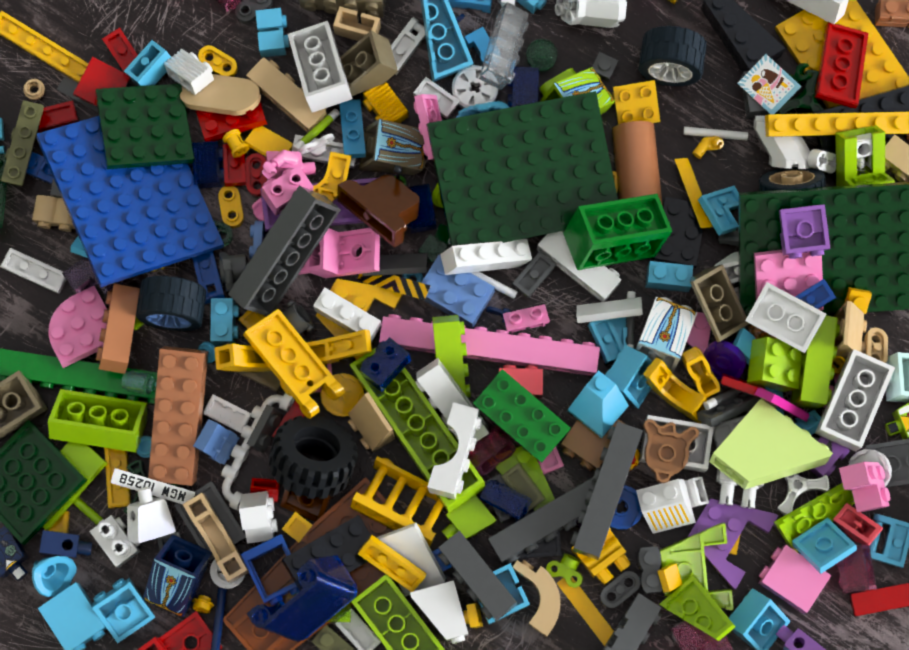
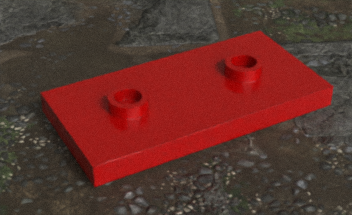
(841, 65)

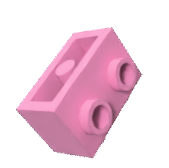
(280, 190)

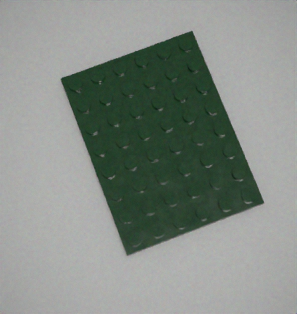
(521, 168)
(865, 236)

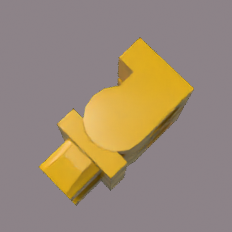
(611, 553)

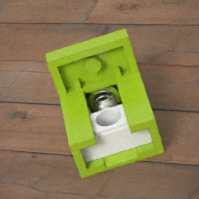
(864, 164)

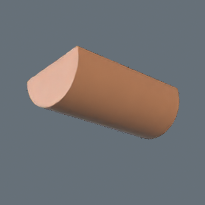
(636, 159)

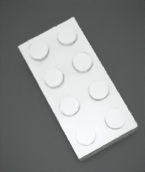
(319, 66)
(855, 400)

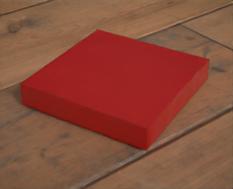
(99, 76)

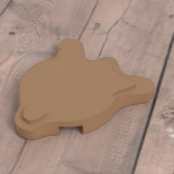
(666, 449)

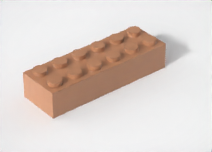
(177, 415)

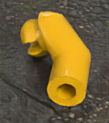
(708, 144)

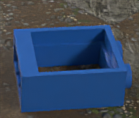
(259, 551)

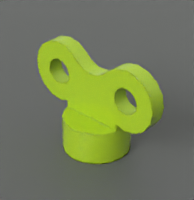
(566, 569)

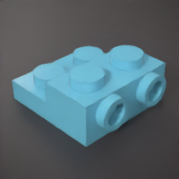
(122, 609)

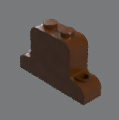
(382, 205)

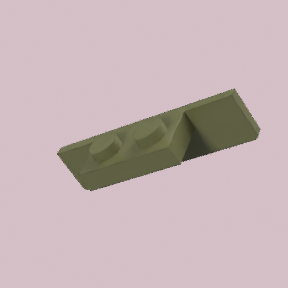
(22, 143)

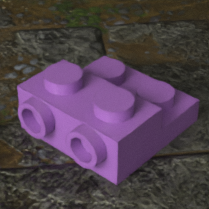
(804, 231)

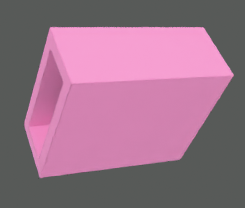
(793, 579)

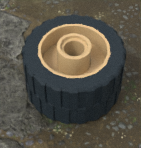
(791, 179)

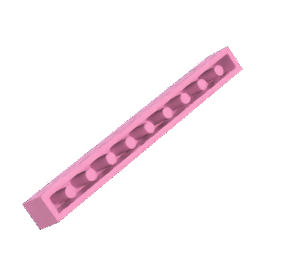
(498, 346)

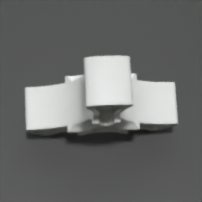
(799, 485)

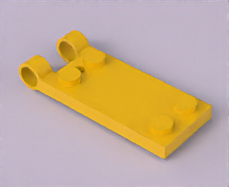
(292, 361)

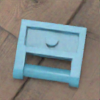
(896, 541)

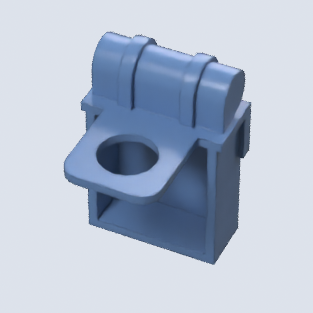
(216, 442)

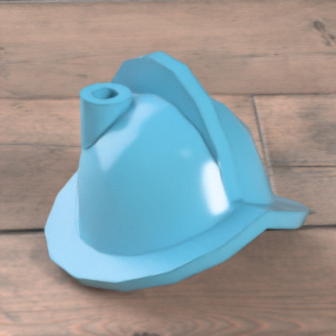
(53, 575)

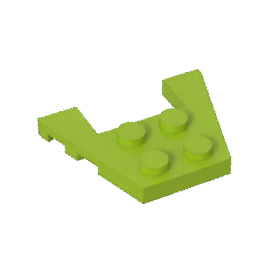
(690, 560)

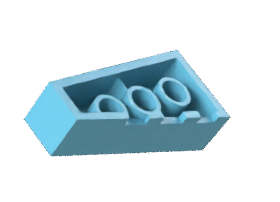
(444, 40)

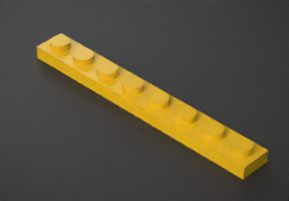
(829, 123)

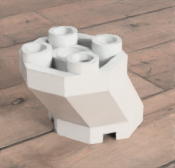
(592, 12)
(783, 151)

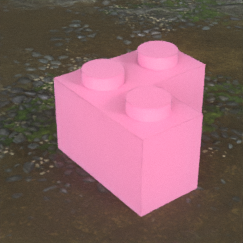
(866, 484)

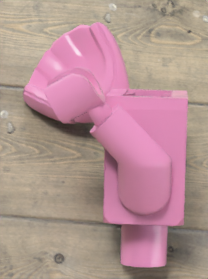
(275, 165)

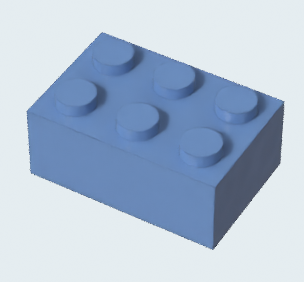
(457, 293)

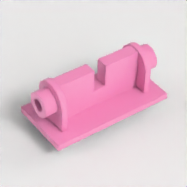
(527, 317)

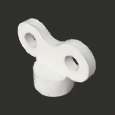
(317, 146)

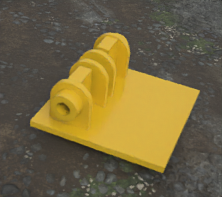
(636, 102)

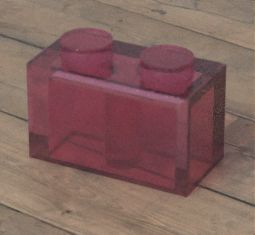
(857, 571)

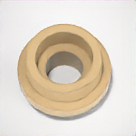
(29, 85)

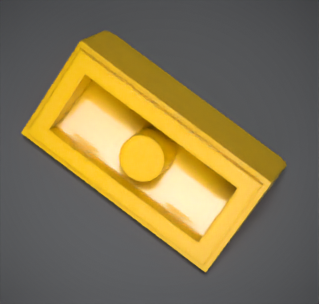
(265, 140)

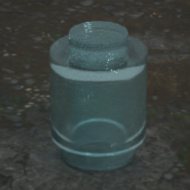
(139, 382)

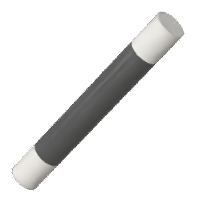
(630, 323)
(721, 398)

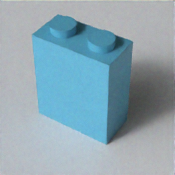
(73, 618)

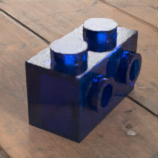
(385, 364)

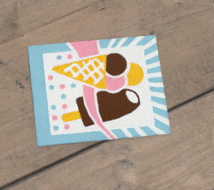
(769, 84)

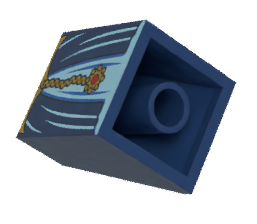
(176, 575)

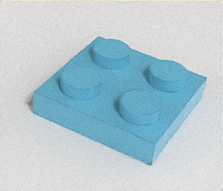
(824, 545)

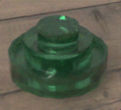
(541, 54)

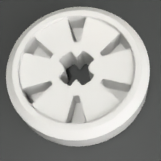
(462, 85)

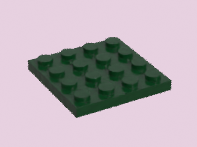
(144, 126)
(33, 481)

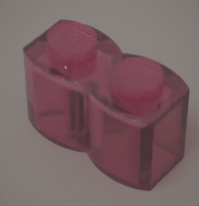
(491, 450)

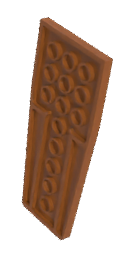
(278, 576)

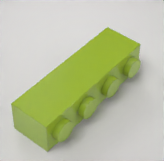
(450, 349)

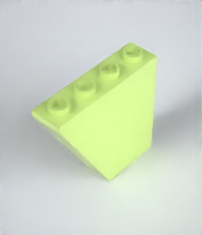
(767, 448)

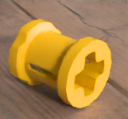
(235, 143)

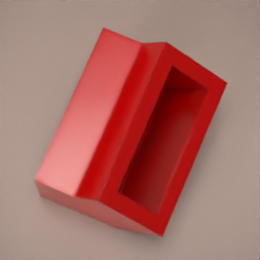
(269, 485)

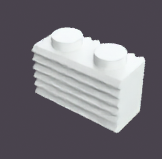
(189, 71)

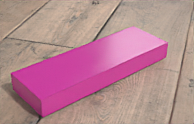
(782, 404)

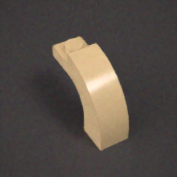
(549, 596)

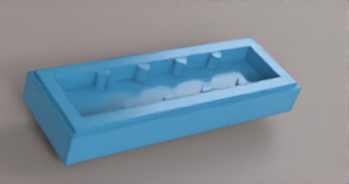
(352, 128)

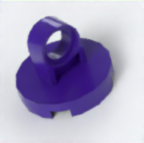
(725, 358)

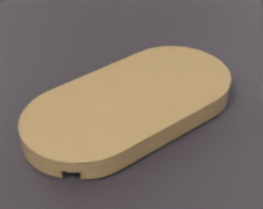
(224, 96)

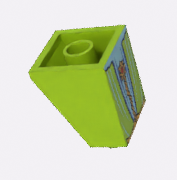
(581, 83)

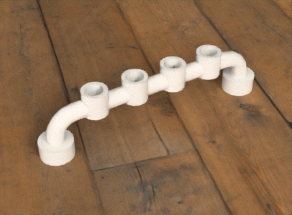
(241, 452)

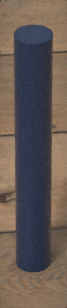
(218, 619)

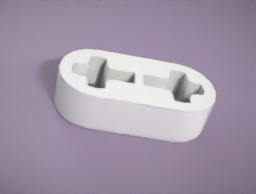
(822, 160)

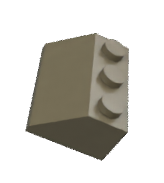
(719, 302)
(18, 403)

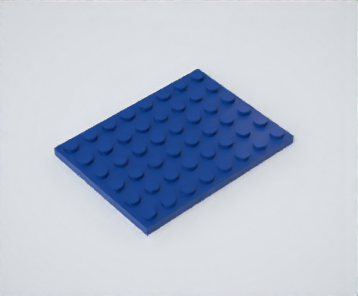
(126, 215)

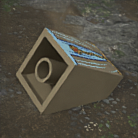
(392, 145)

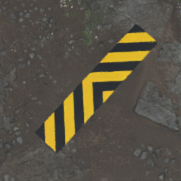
(397, 284)

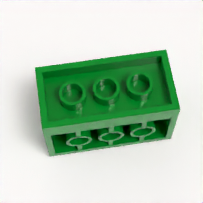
(617, 231)
(521, 415)

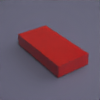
(58, 116)
(739, 384)

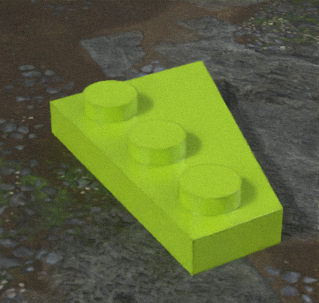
(699, 609)

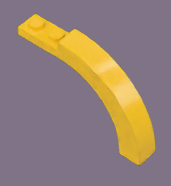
(330, 350)

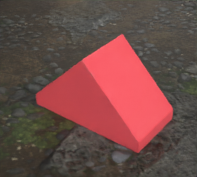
(857, 525)

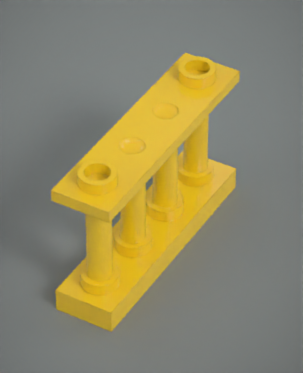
(384, 513)

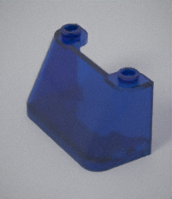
(324, 593)

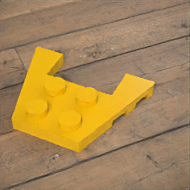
(362, 296)

